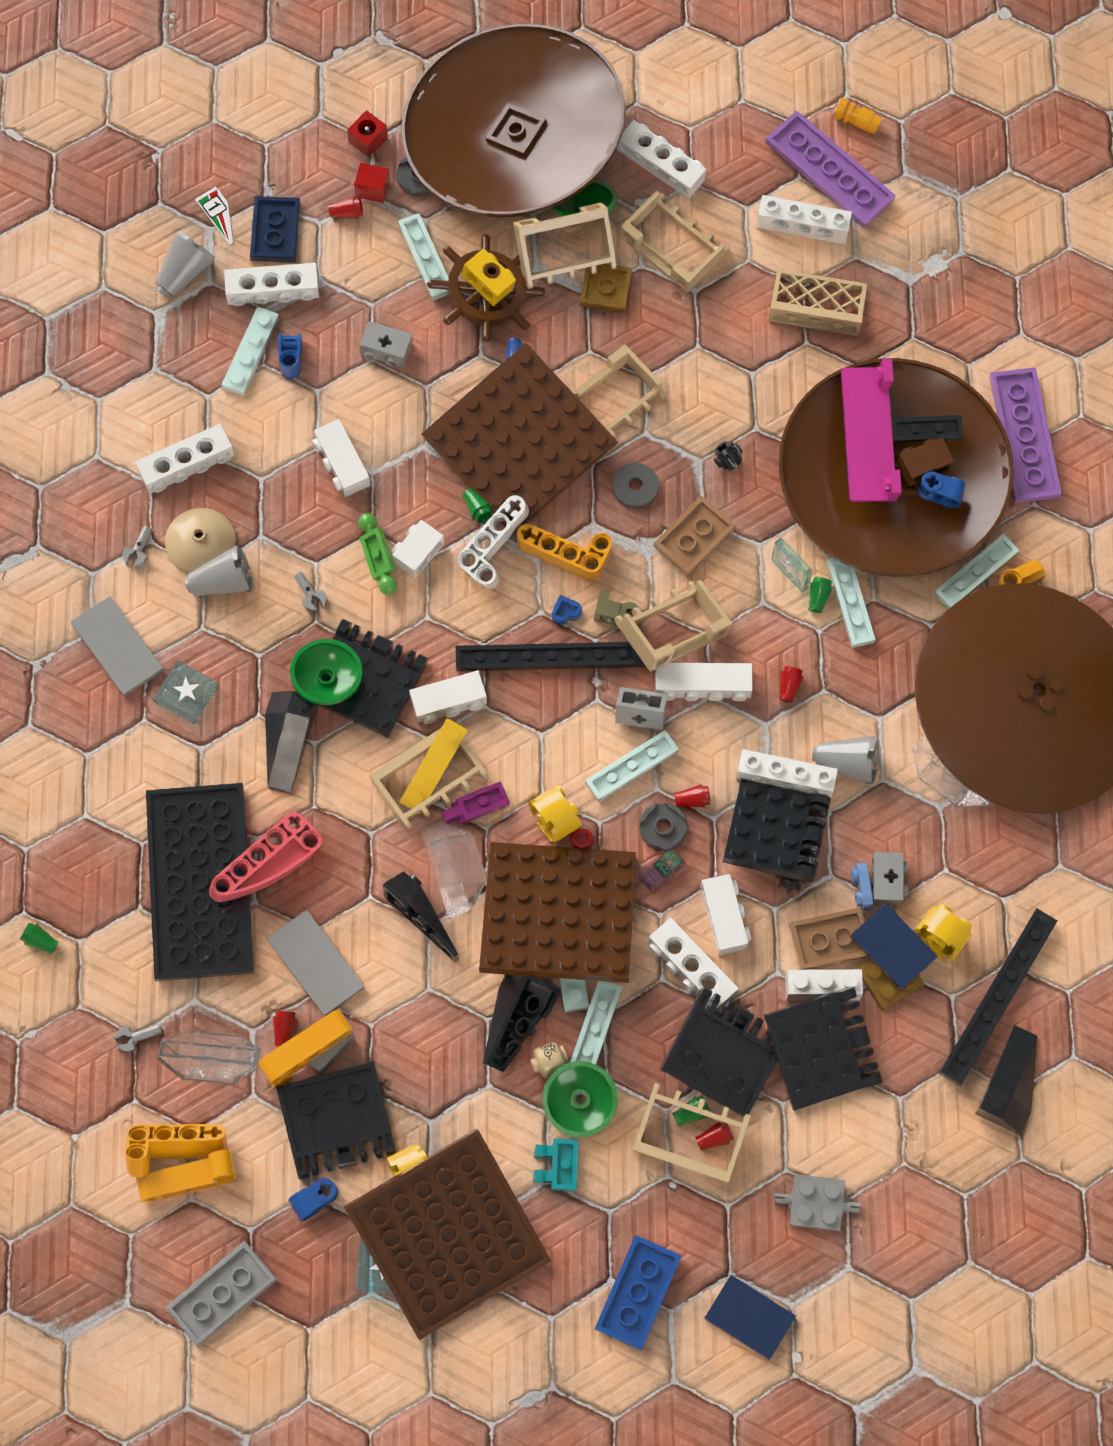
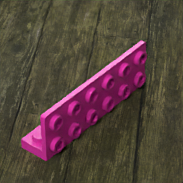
(869, 434)

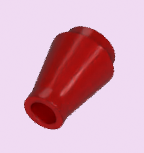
(346, 208)
(789, 683)
(693, 797)
(283, 1026)
(715, 1136)

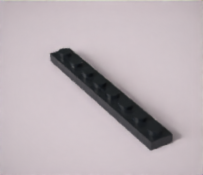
(546, 656)
(998, 997)

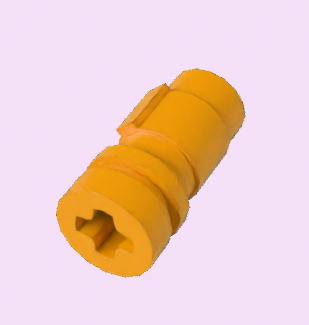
(860, 117)

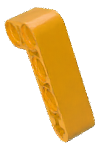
(563, 547)
(304, 1048)
(170, 1142)
(188, 1177)

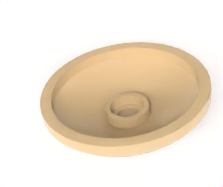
(192, 552)

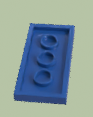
(638, 1292)

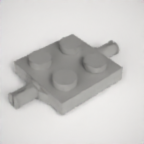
(817, 1202)

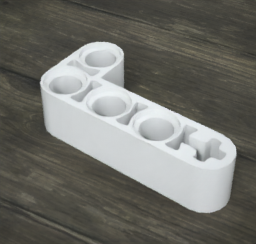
(497, 539)

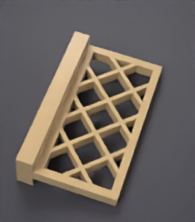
(816, 316)

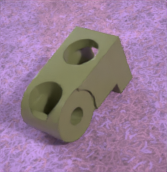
(607, 609)

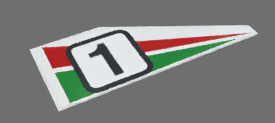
(217, 210)

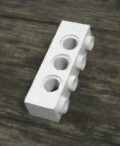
(664, 169)
(803, 219)
(261, 277)
(192, 448)
(786, 773)
(672, 934)

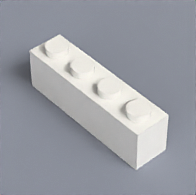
(705, 681)

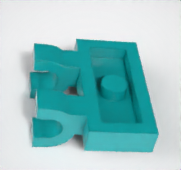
(564, 1164)

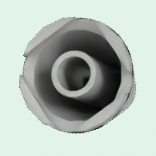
(182, 264)
(221, 575)
(852, 757)

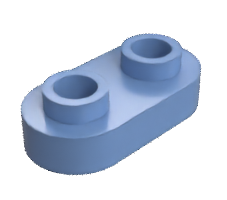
(864, 895)

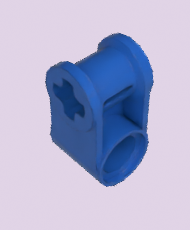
(290, 352)
(943, 489)
(309, 1201)

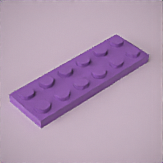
(830, 169)
(1024, 419)

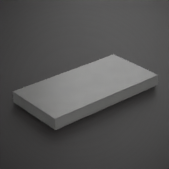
(117, 646)
(315, 963)
(221, 1294)

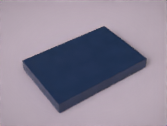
(275, 229)
(893, 946)
(750, 1317)

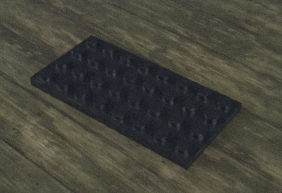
(189, 843)

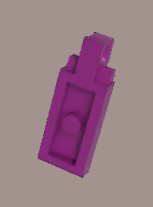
(477, 804)

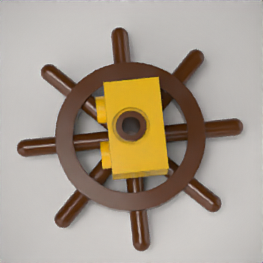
(491, 279)

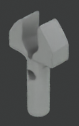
(137, 549)
(310, 593)
(135, 1037)

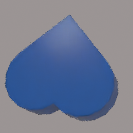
(566, 610)

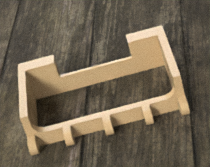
(532, 226)
(676, 273)
(615, 362)
(657, 658)
(389, 771)
(682, 1161)

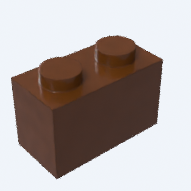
(929, 457)

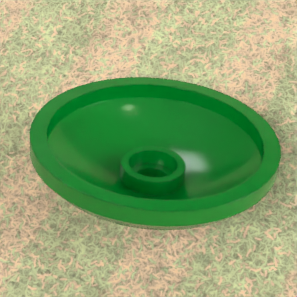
(594, 193)
(326, 660)
(561, 1102)

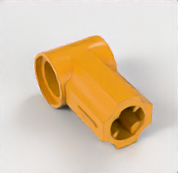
(1026, 573)

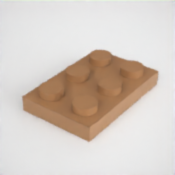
(694, 535)
(827, 939)

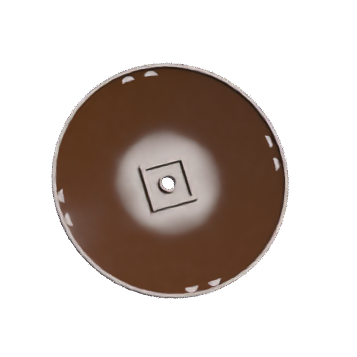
(503, 80)
(913, 532)
(982, 706)

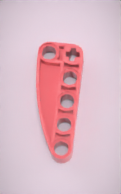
(277, 860)

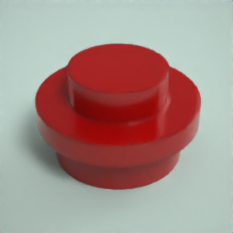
(581, 839)

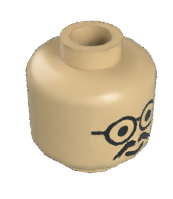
(548, 1059)

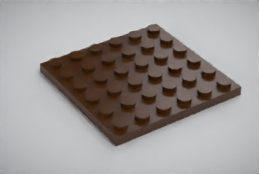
(519, 435)
(558, 912)
(447, 1233)

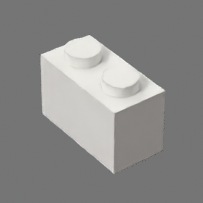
(417, 548)

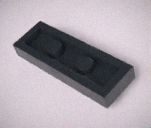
(927, 427)

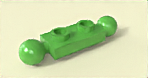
(377, 554)

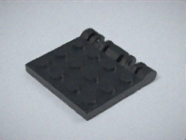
(383, 683)
(773, 830)
(818, 1049)
(720, 1055)
(333, 1115)

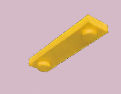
(434, 764)

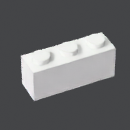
(341, 458)
(448, 697)
(725, 914)
(809, 984)

